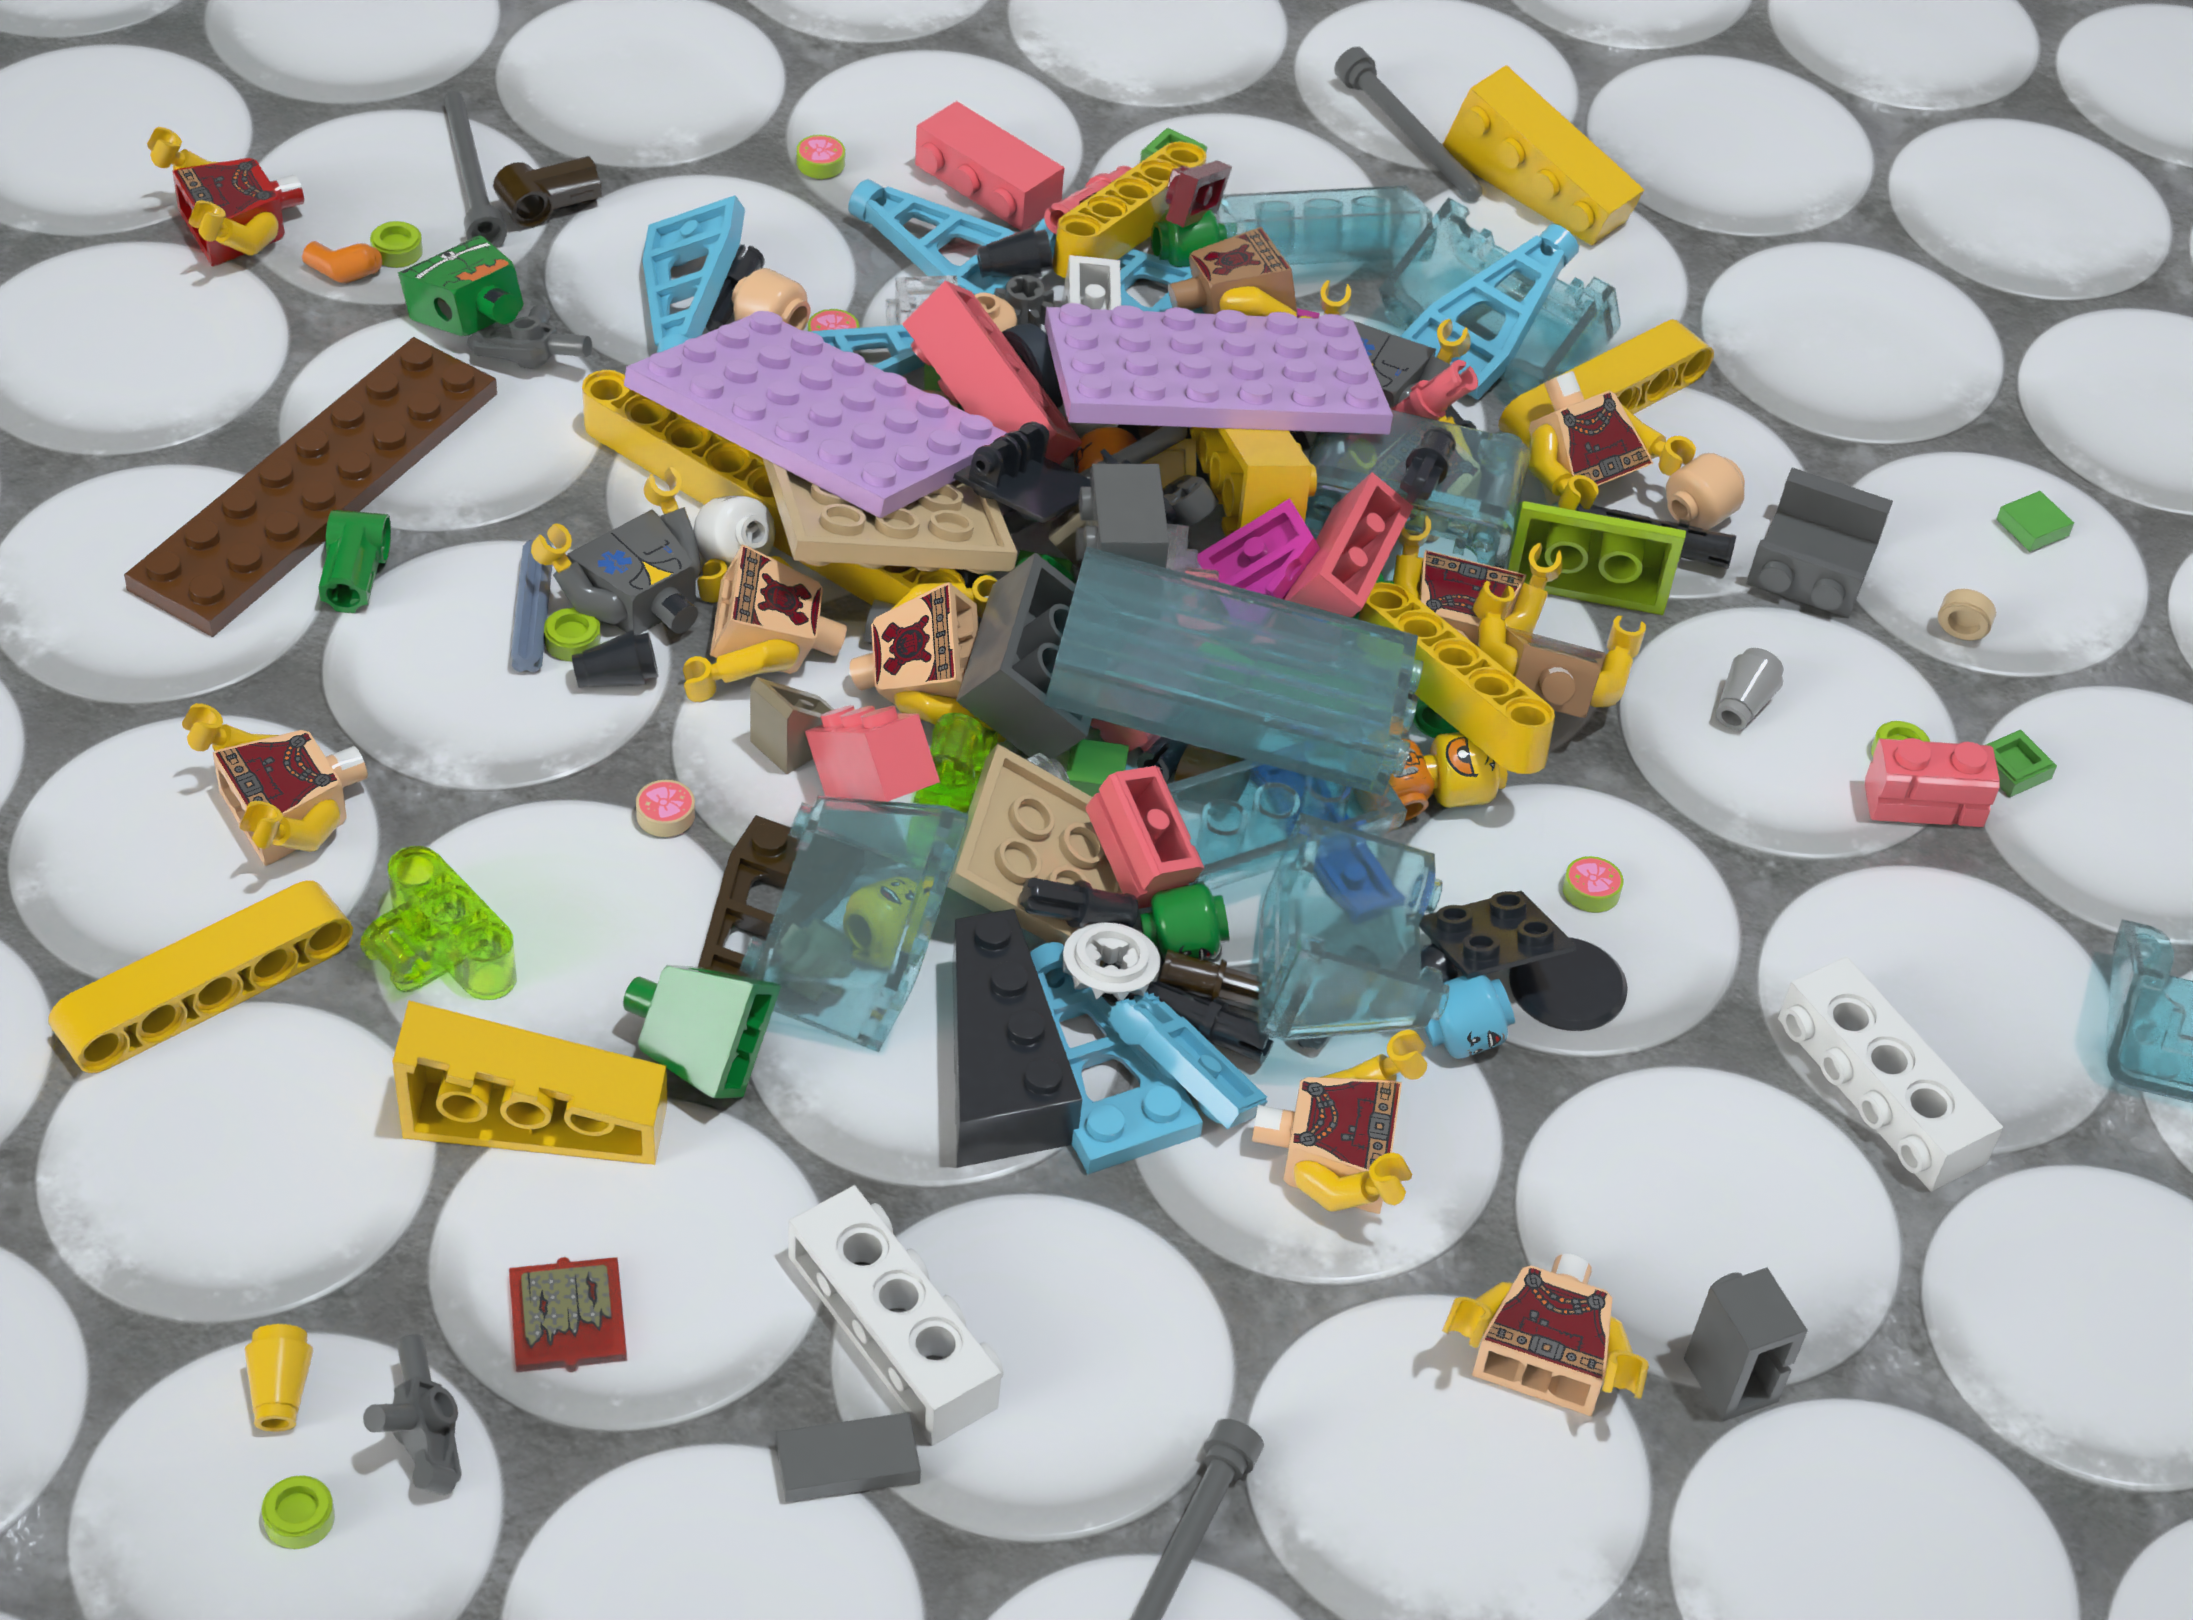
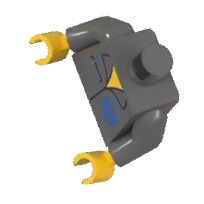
(1397, 360)
(634, 572)

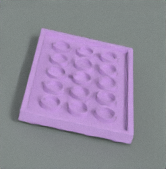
(1215, 370)
(815, 411)

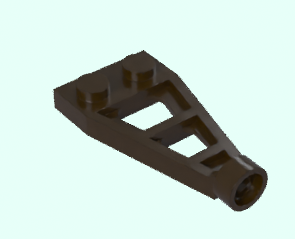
(761, 854)

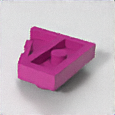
(1264, 553)

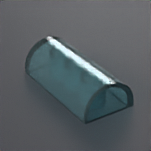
(1330, 222)
(1248, 810)

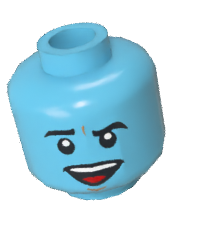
(1473, 1018)

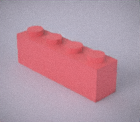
(983, 368)

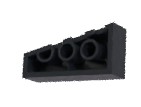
(1008, 1055)

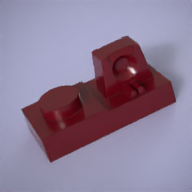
(1196, 191)

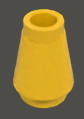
(277, 1374)

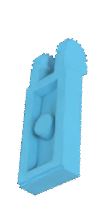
(1188, 1057)

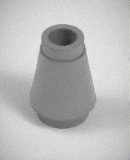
(1749, 686)

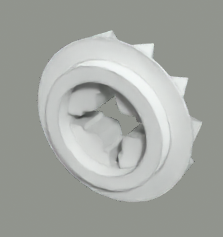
(1111, 944)

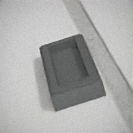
(847, 1457)

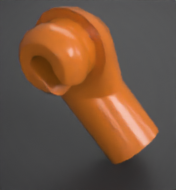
(343, 264)

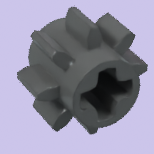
(1028, 299)

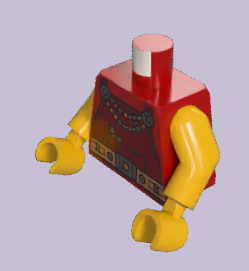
(225, 203)

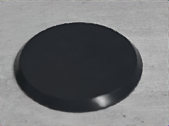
(1571, 989)

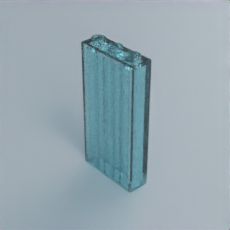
(1237, 672)

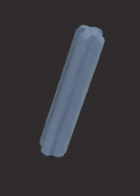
(530, 612)

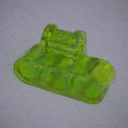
(959, 756)
(439, 930)

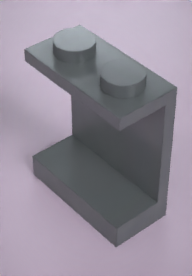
(1820, 542)

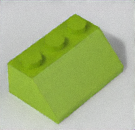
(1602, 556)

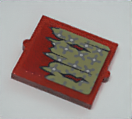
(567, 1314)

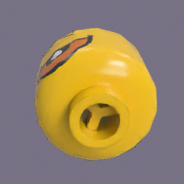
(1463, 772)

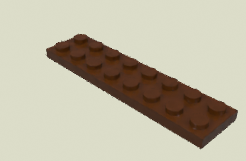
(283, 504)

